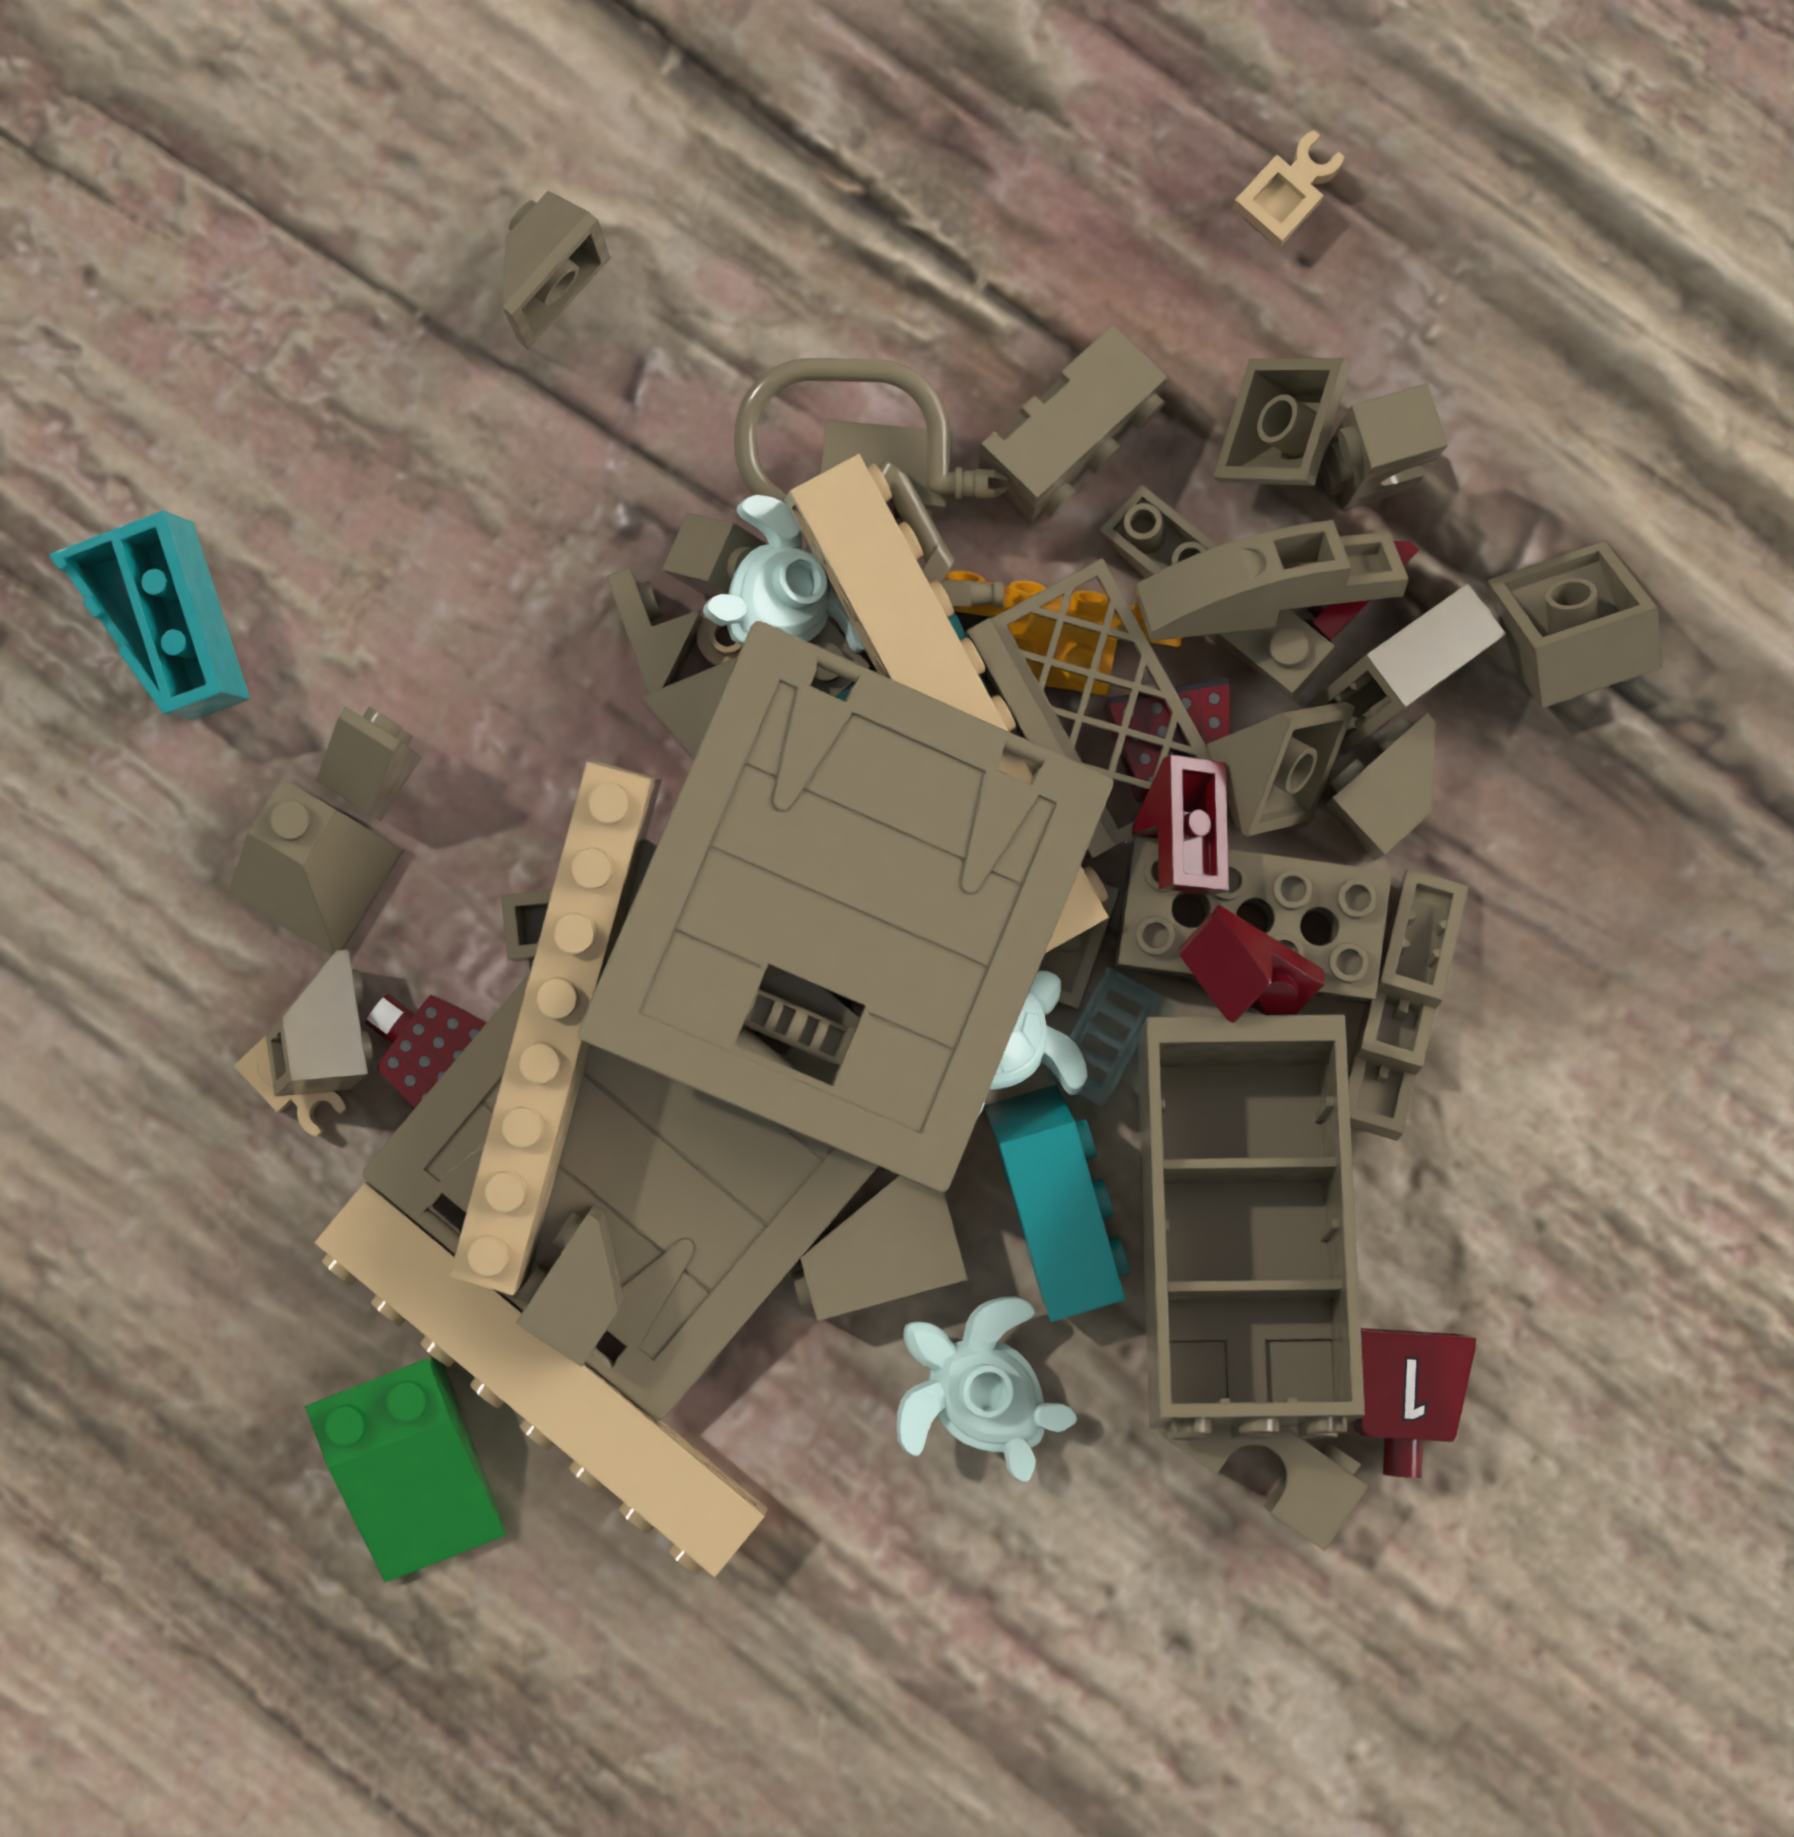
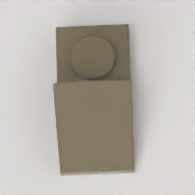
(657, 648)

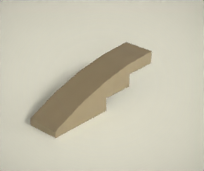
(1409, 990)

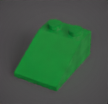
(407, 1468)

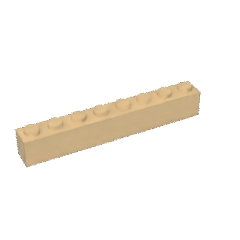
(907, 624)
(545, 1052)
(604, 1432)

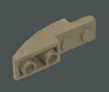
(1156, 536)
(1276, 570)

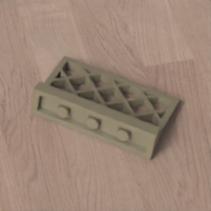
(1039, 721)

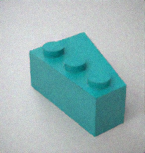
(162, 612)
(1058, 1202)

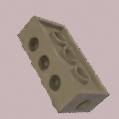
(1283, 889)

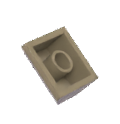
(1576, 623)

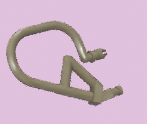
(903, 493)

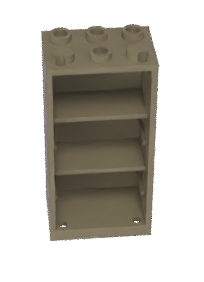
(1249, 1226)

